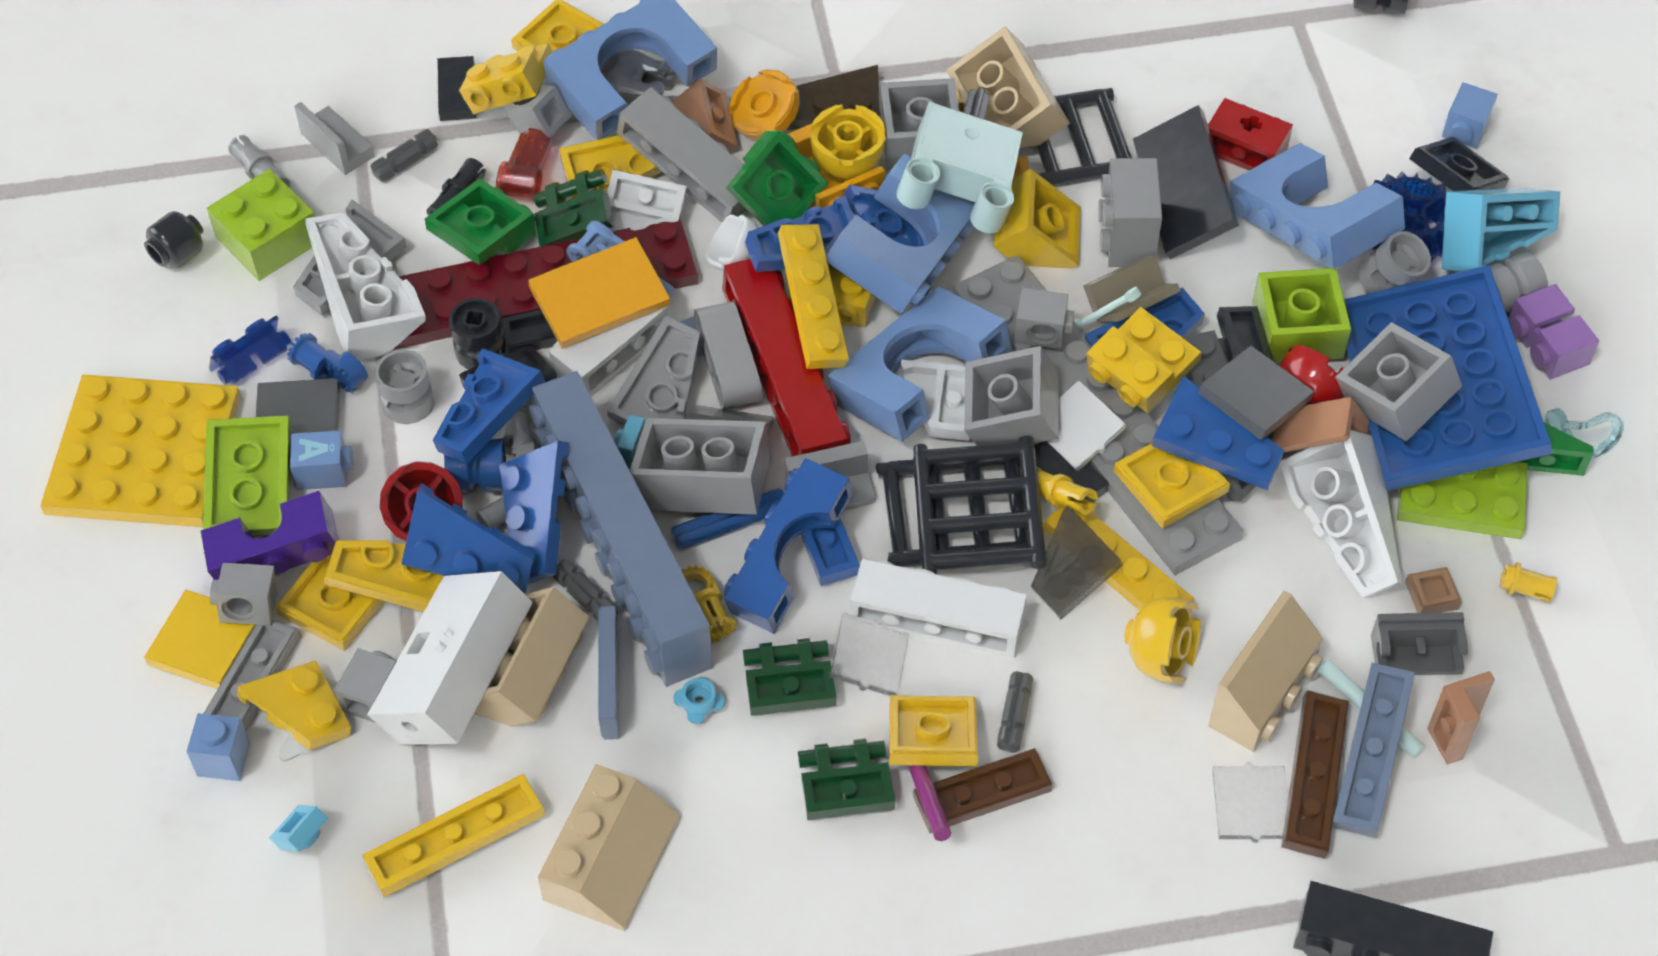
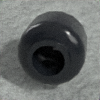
(174, 239)

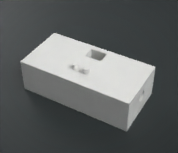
(450, 659)

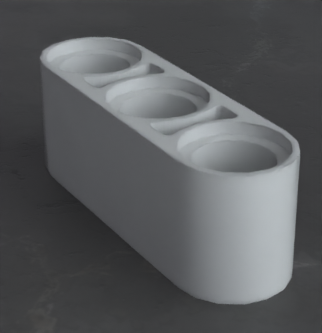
(728, 355)

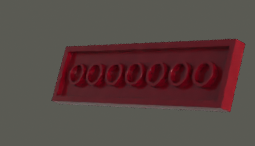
(506, 277)

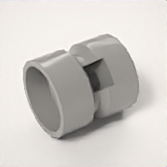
(1395, 263)
(1518, 277)
(404, 386)

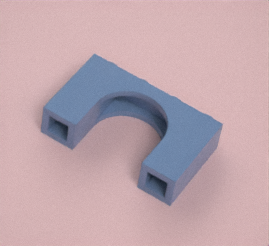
(648, 26)
(1329, 233)
(893, 269)
(935, 325)

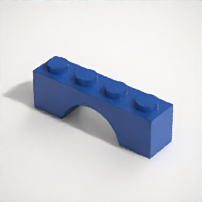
(811, 501)

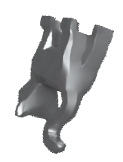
(635, 72)

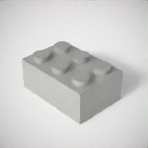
(702, 465)

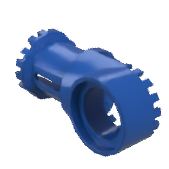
(327, 363)

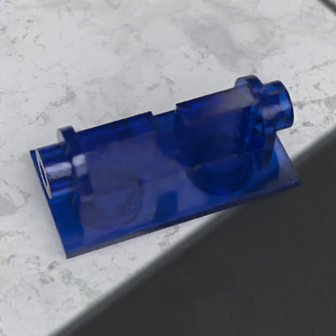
(235, 357)

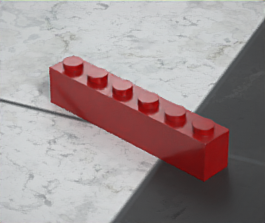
(796, 394)

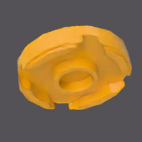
(764, 104)

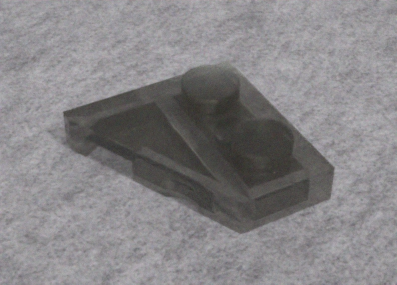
(1074, 565)

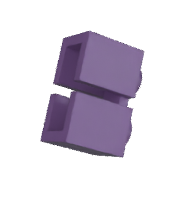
(1553, 343)

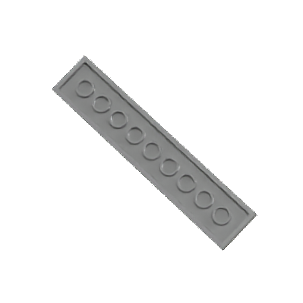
(1182, 542)

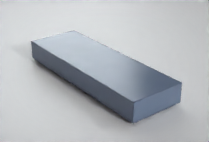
(608, 672)

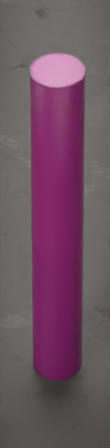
(930, 802)

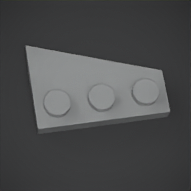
(382, 239)
(661, 377)

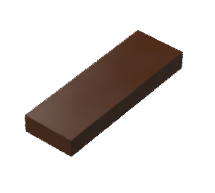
(990, 787)

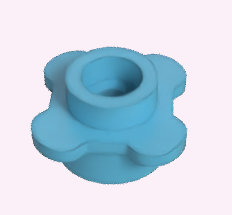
(698, 688)

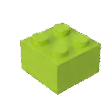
(262, 224)
(1303, 311)

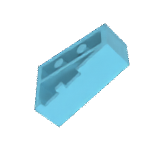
(1494, 222)

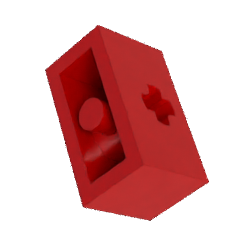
(1247, 135)

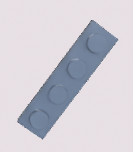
(1373, 750)

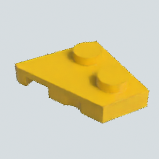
(300, 704)

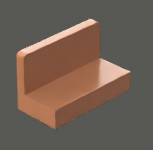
(710, 109)
(1321, 425)
(1458, 715)

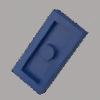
(831, 553)

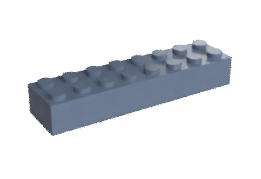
(623, 531)

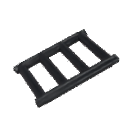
(1089, 169)
(1026, 484)
(900, 554)

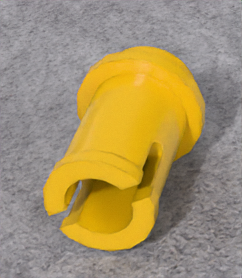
(1527, 582)

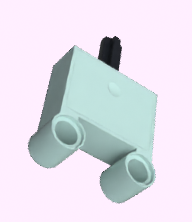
(965, 159)

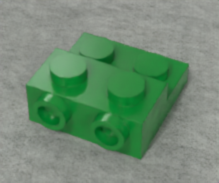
(776, 179)
(482, 222)

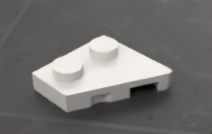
(643, 201)
(944, 396)

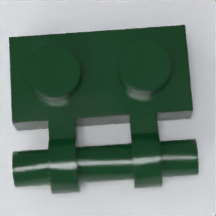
(569, 219)
(789, 686)
(847, 789)

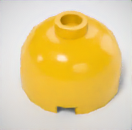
(847, 141)
(1164, 638)

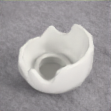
(729, 241)

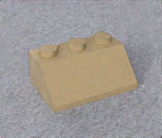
(1015, 88)
(534, 660)
(1267, 675)
(607, 848)

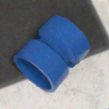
(481, 469)

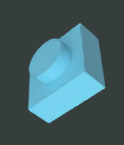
(628, 438)
(299, 829)

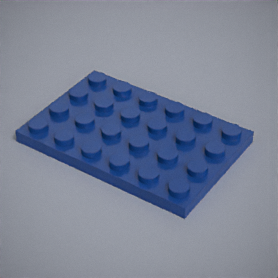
(1495, 410)

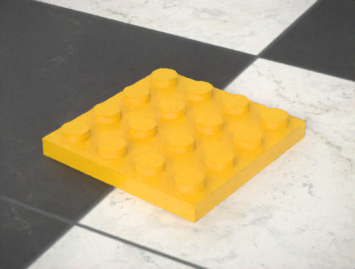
(136, 450)

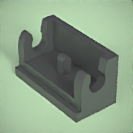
(1421, 642)

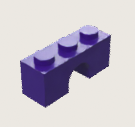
(304, 536)

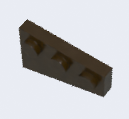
(845, 89)

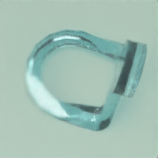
(1559, 420)

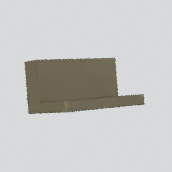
(1141, 273)

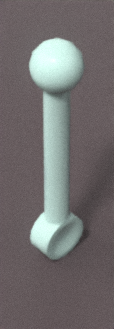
(1130, 296)

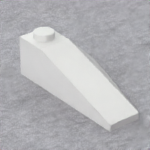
(364, 294)
(1349, 507)

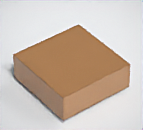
(1433, 591)

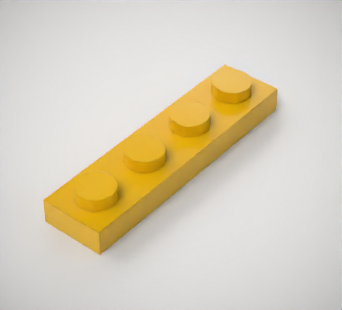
(813, 296)
(1138, 578)
(453, 835)

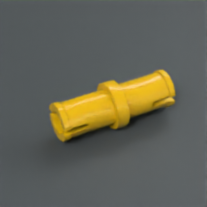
(1061, 492)

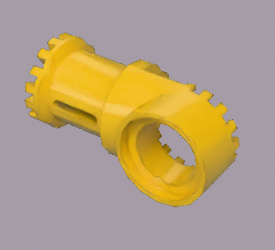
(710, 603)

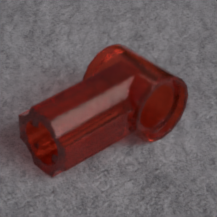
(523, 172)

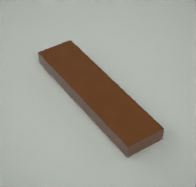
(1315, 774)

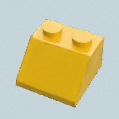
(1040, 225)

